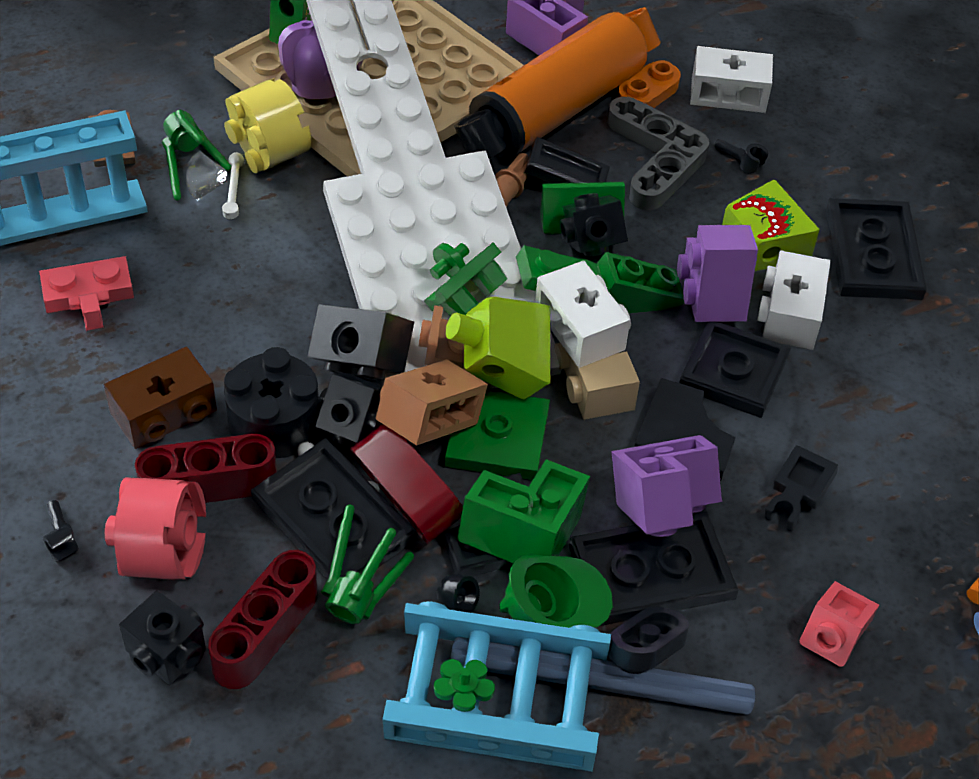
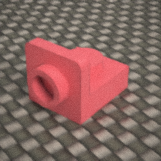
(838, 623)

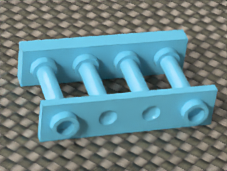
(67, 147)
(516, 734)

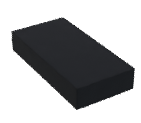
(562, 165)

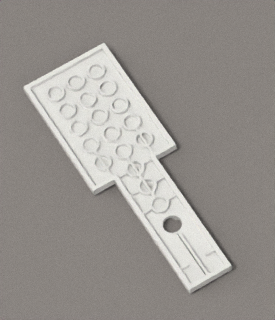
(406, 187)

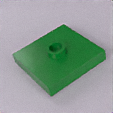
(504, 439)

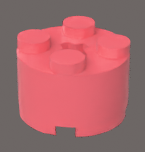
(157, 528)

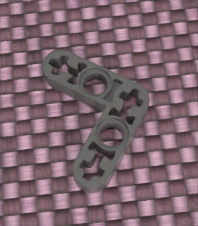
(679, 147)

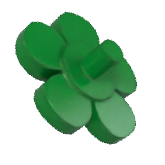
(464, 684)

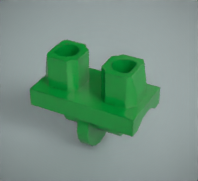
(481, 270)

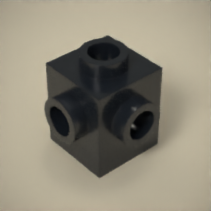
(593, 224)
(349, 408)
(163, 637)

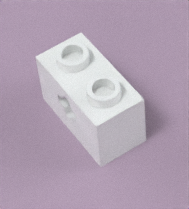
(731, 79)
(795, 299)
(583, 313)

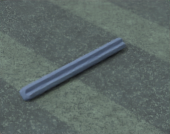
(608, 677)

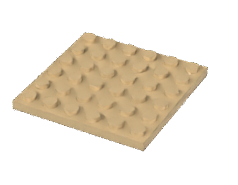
(447, 55)

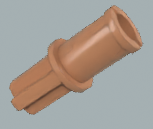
(512, 179)

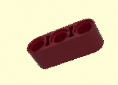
(221, 466)
(408, 482)
(257, 639)

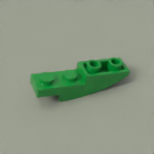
(630, 281)

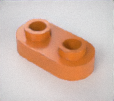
(652, 84)

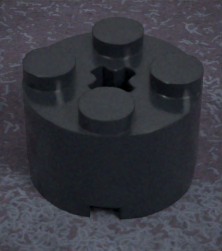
(273, 398)

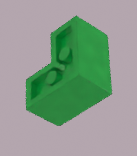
(522, 519)

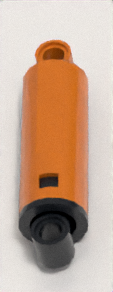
(558, 84)

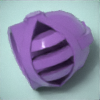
(305, 62)

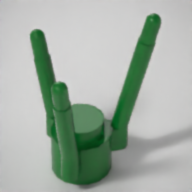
(185, 136)
(352, 596)

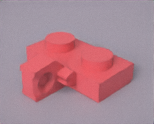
(86, 288)

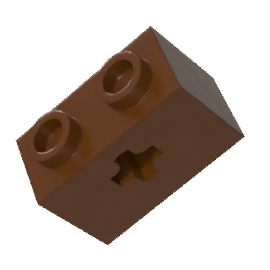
(161, 397)

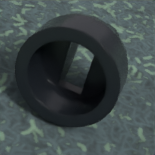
(462, 586)

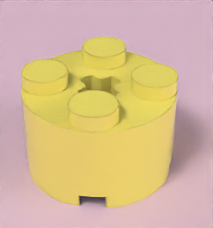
(267, 124)

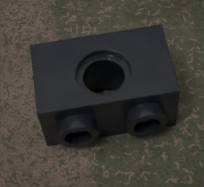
(360, 340)

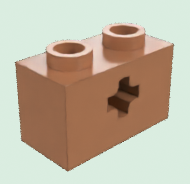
(431, 401)

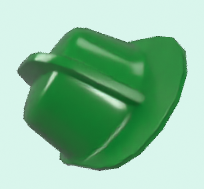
(556, 592)

